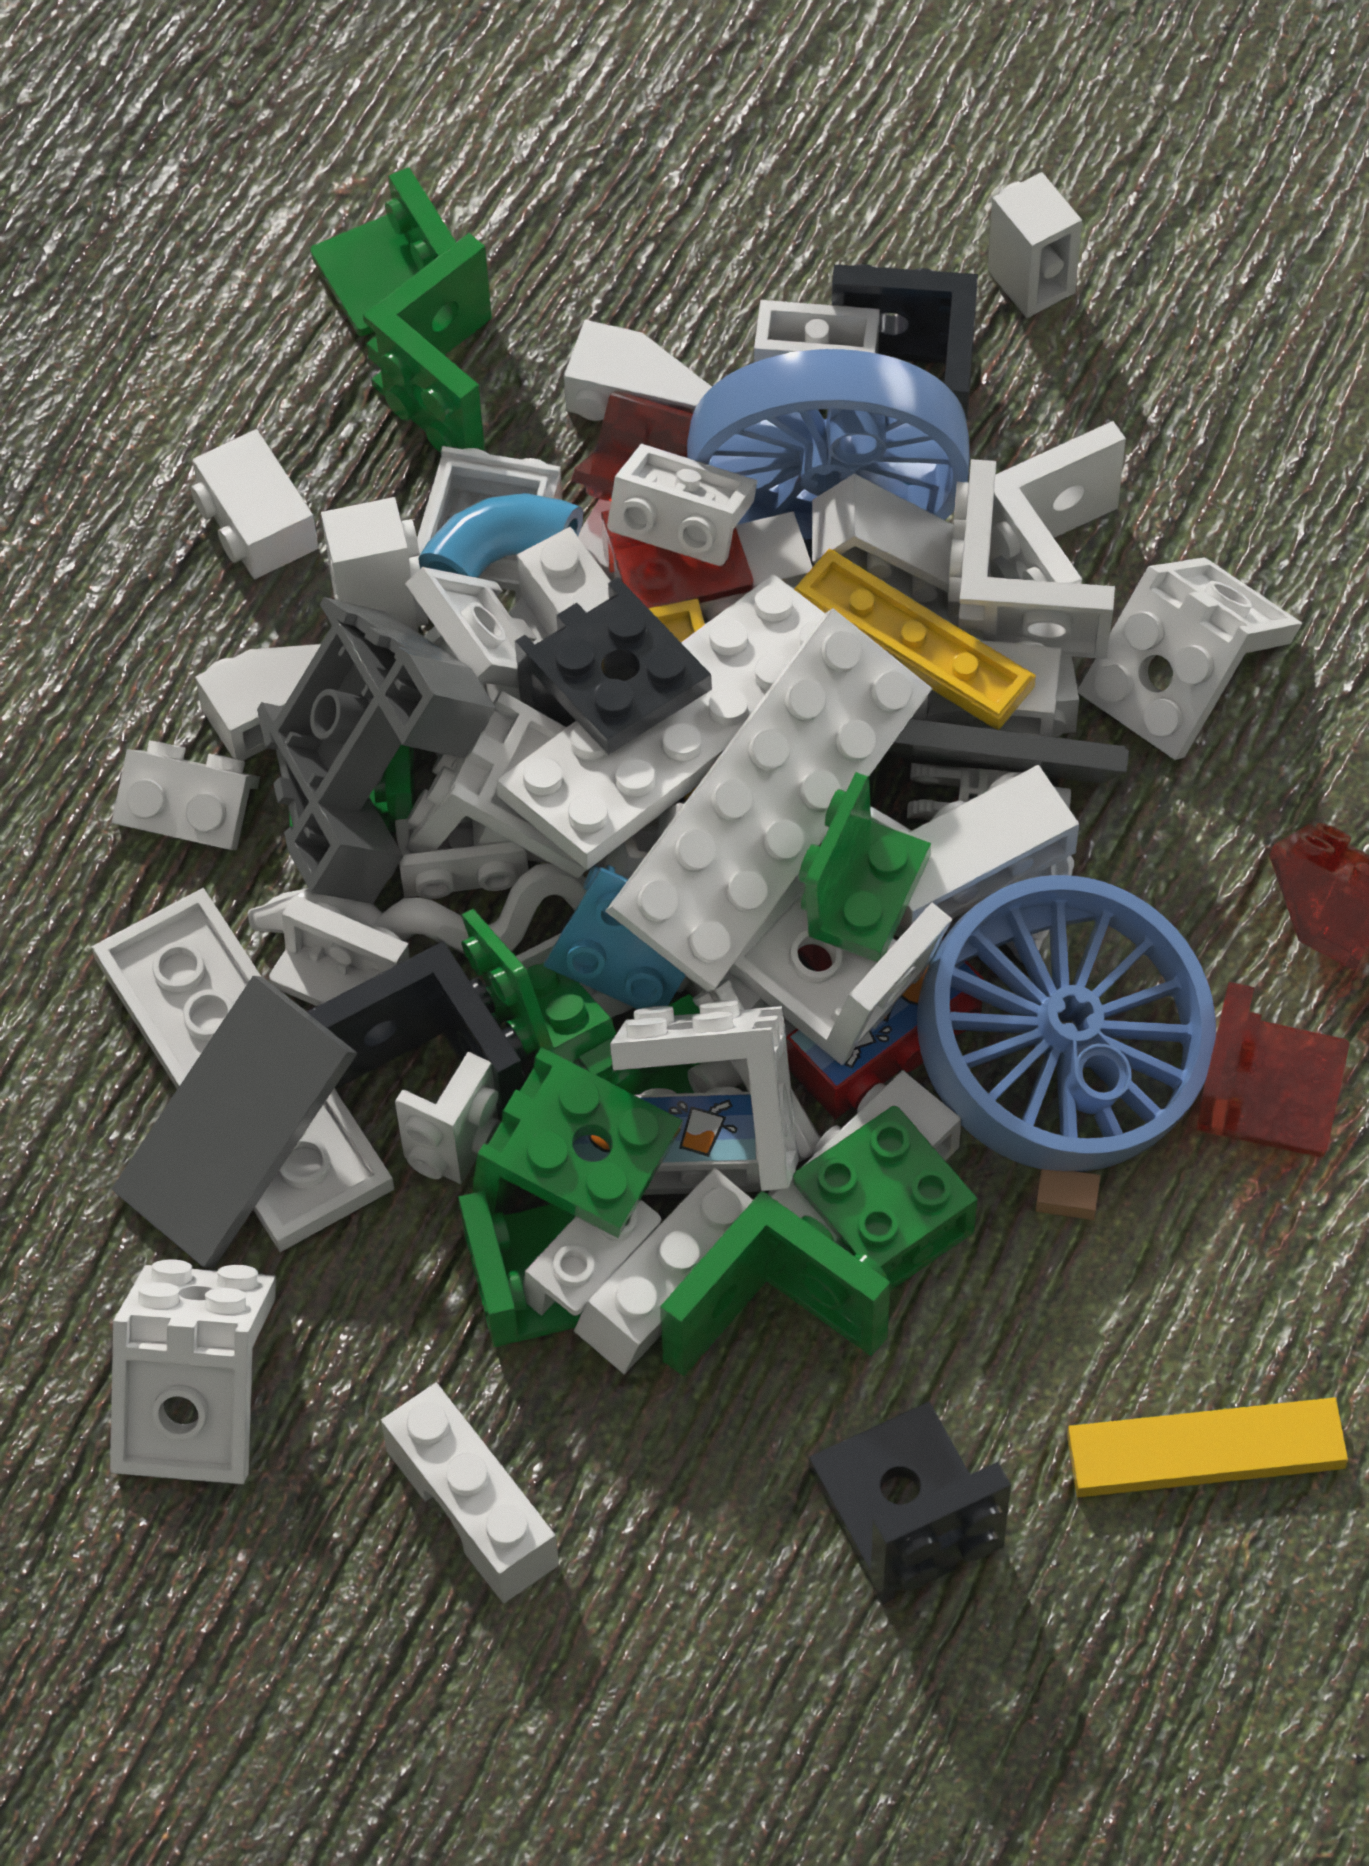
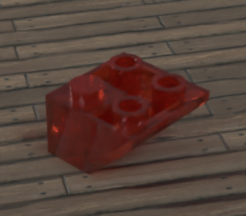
(1326, 891)

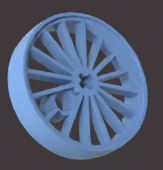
(881, 424)
(1014, 916)

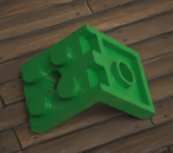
(417, 330)
(538, 1137)
(795, 1258)

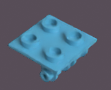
(607, 954)

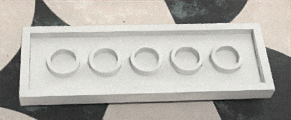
(600, 800)
(767, 800)
(178, 984)

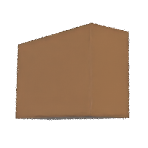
(1068, 1193)

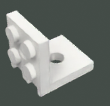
(1051, 498)
(1016, 609)
(472, 626)
(1203, 628)
(470, 785)
(852, 995)
(723, 1034)
(193, 1340)

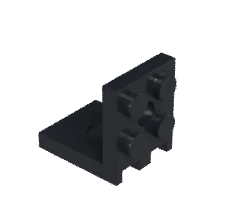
(932, 319)
(609, 670)
(416, 1004)
(921, 1540)

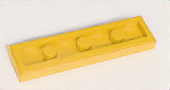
(921, 640)
(1206, 1447)

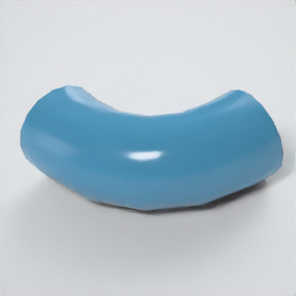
(497, 530)

